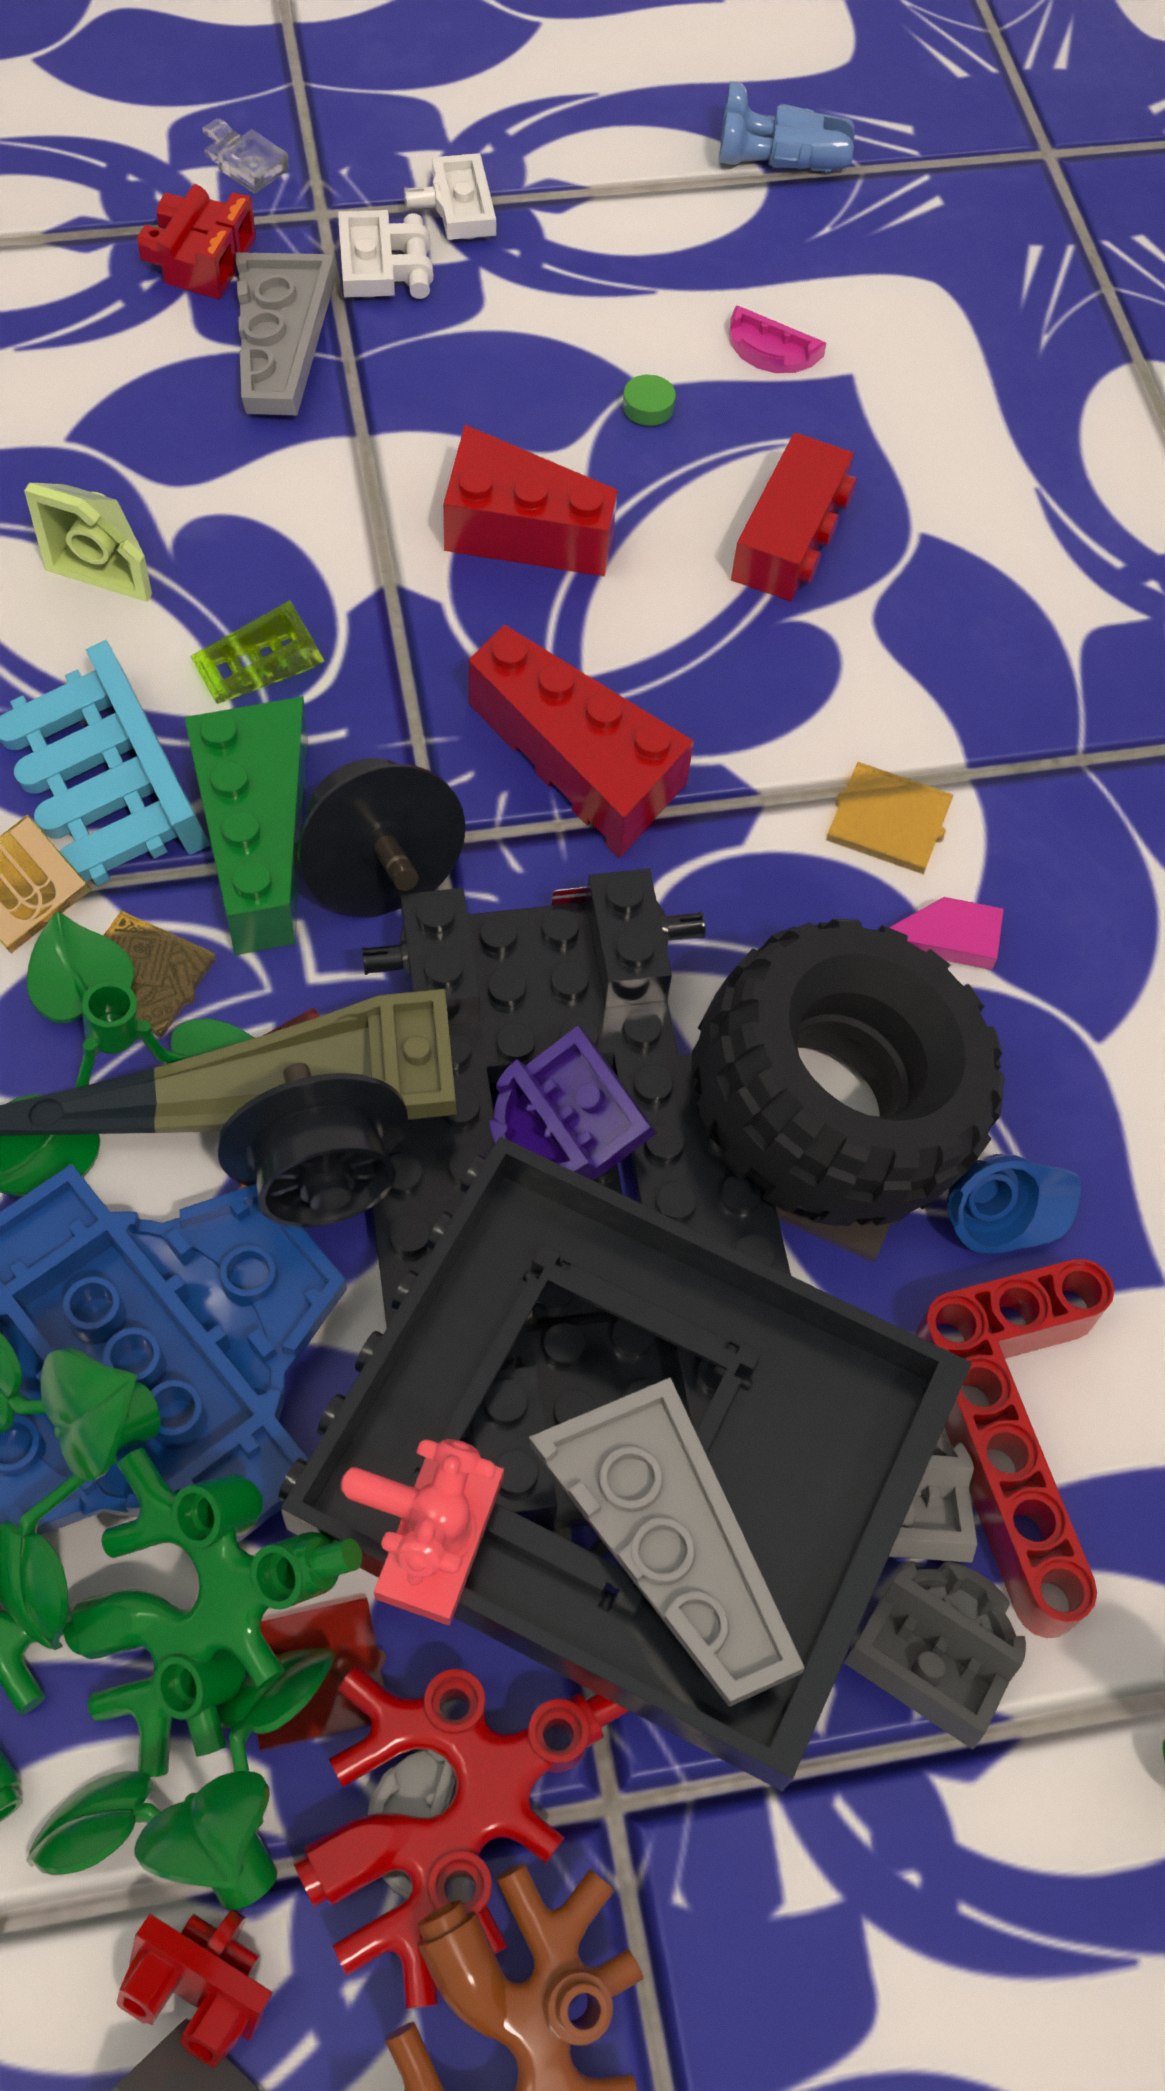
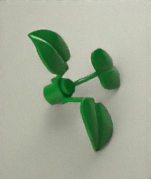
(92, 977)
(94, 1417)
(211, 1833)

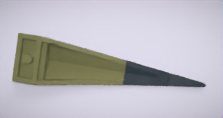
(384, 1037)

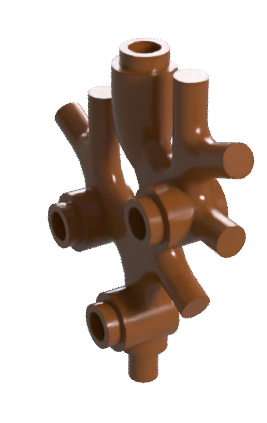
(529, 2014)

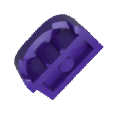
(570, 1108)

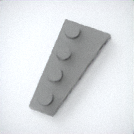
(280, 325)
(667, 1522)

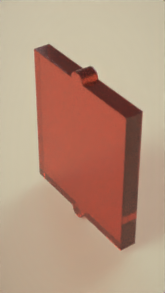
(351, 1635)

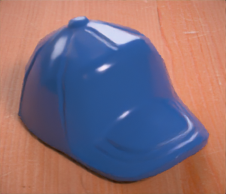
(1012, 1204)

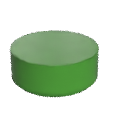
(649, 400)

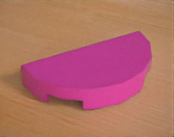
(772, 344)

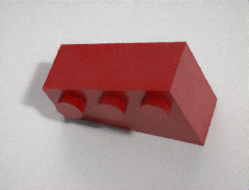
(526, 508)

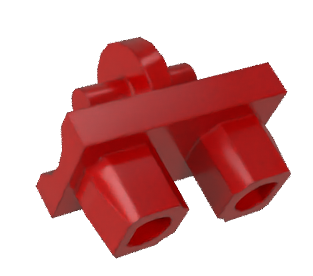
(205, 1970)

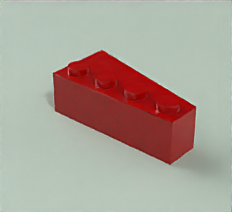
(580, 735)

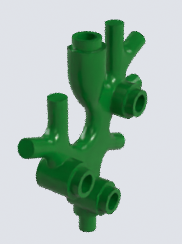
(209, 1647)

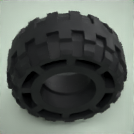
(889, 1017)

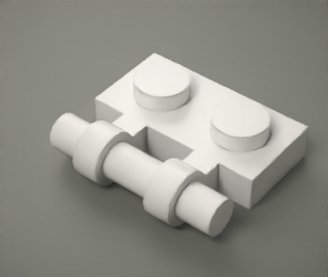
(368, 258)

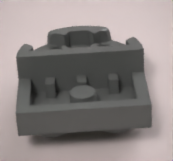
(942, 1647)

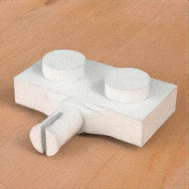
(458, 195)

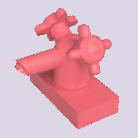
(438, 1525)

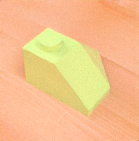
(87, 539)

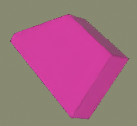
(956, 931)

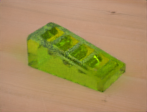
(260, 633)

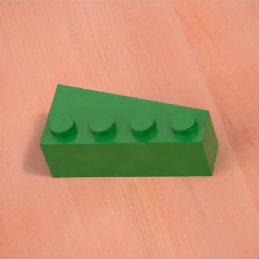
(252, 801)

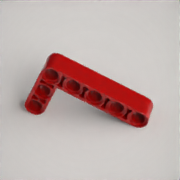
(1007, 1428)

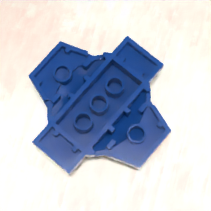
(191, 1305)

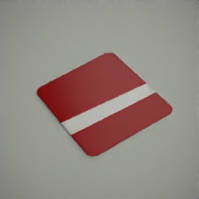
(569, 896)

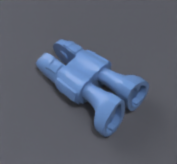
(788, 139)

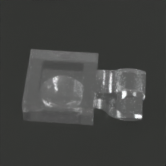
(245, 158)

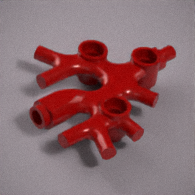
(490, 1802)

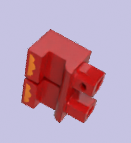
(199, 240)

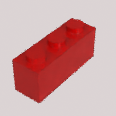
(794, 517)

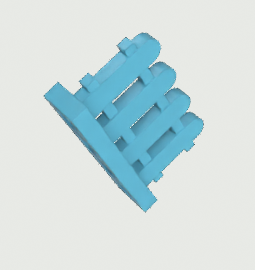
(112, 790)

